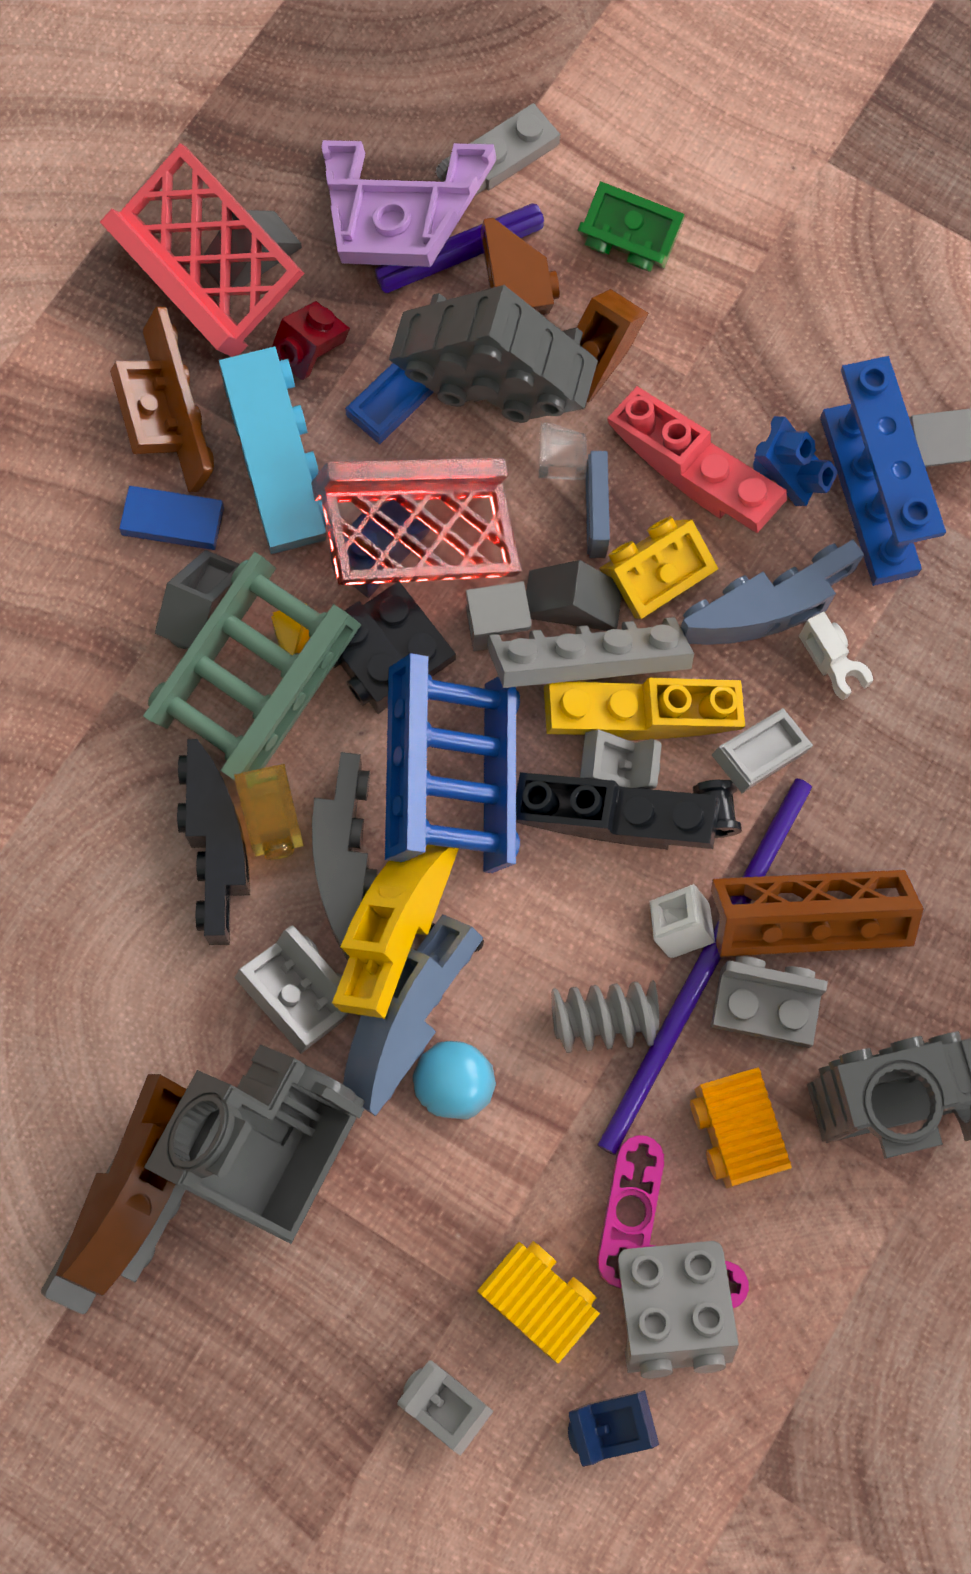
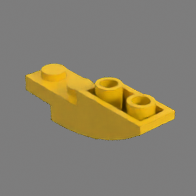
(647, 710)
(384, 927)

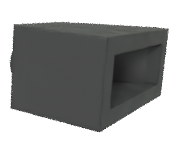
(193, 597)

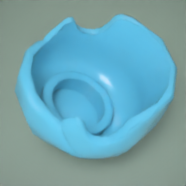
(454, 1080)

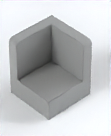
(496, 611)

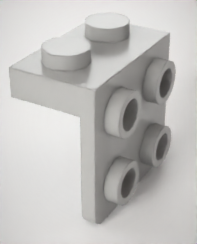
(677, 1309)

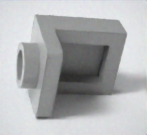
(621, 760)
(444, 1406)

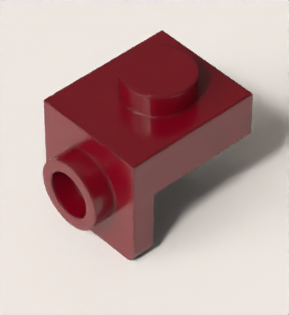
(308, 335)

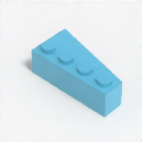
(274, 449)

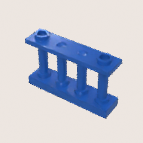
(881, 471)
(410, 781)

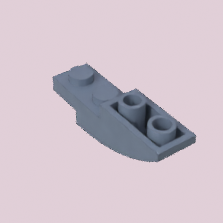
(764, 608)
(390, 1046)

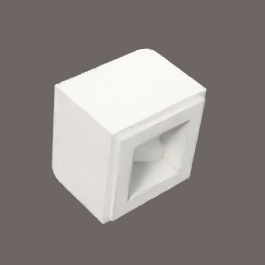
(682, 921)

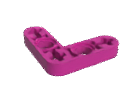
(617, 1235)

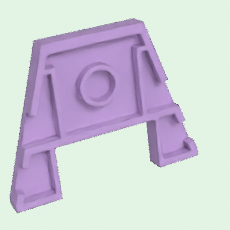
(395, 218)

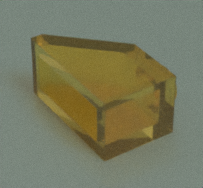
(269, 811)

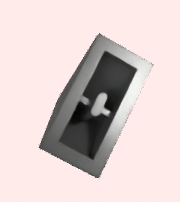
(241, 243)
(573, 596)

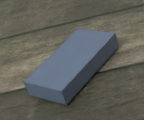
(597, 504)

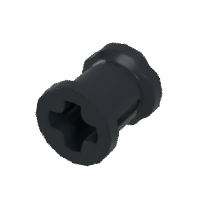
(724, 789)

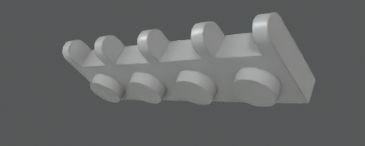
(590, 654)

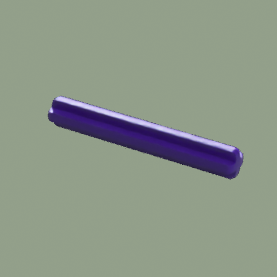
(459, 249)

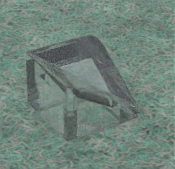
(561, 453)

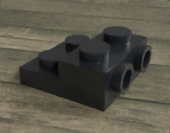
(388, 632)

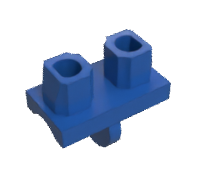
(791, 462)

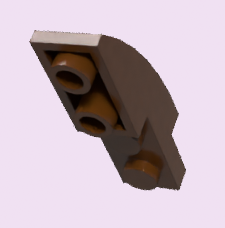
(126, 1200)

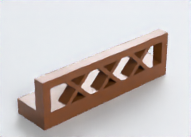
(819, 920)

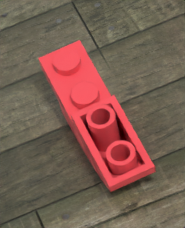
(693, 464)

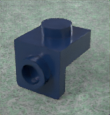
(612, 1428)

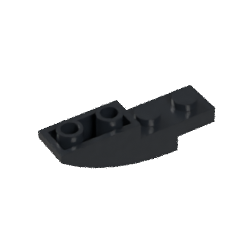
(616, 814)
(212, 824)

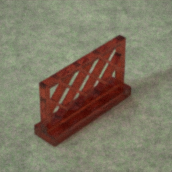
(411, 481)

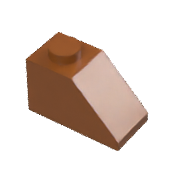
(518, 267)
(608, 333)

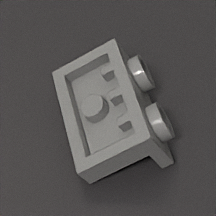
(768, 1001)

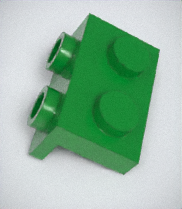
(631, 226)

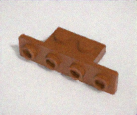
(160, 405)

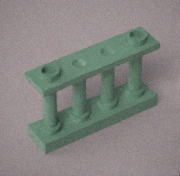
(300, 672)

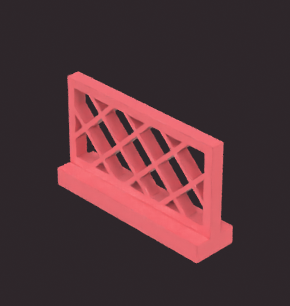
(169, 271)

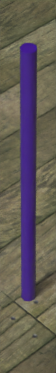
(698, 978)

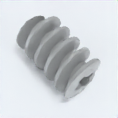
(605, 1016)

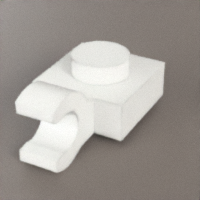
(828, 649)

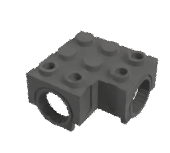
(494, 351)
(893, 1089)
(258, 1144)

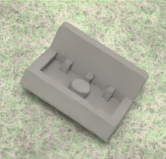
(294, 988)

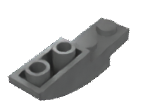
(341, 873)

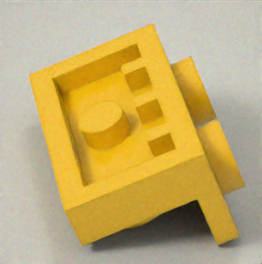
(659, 565)

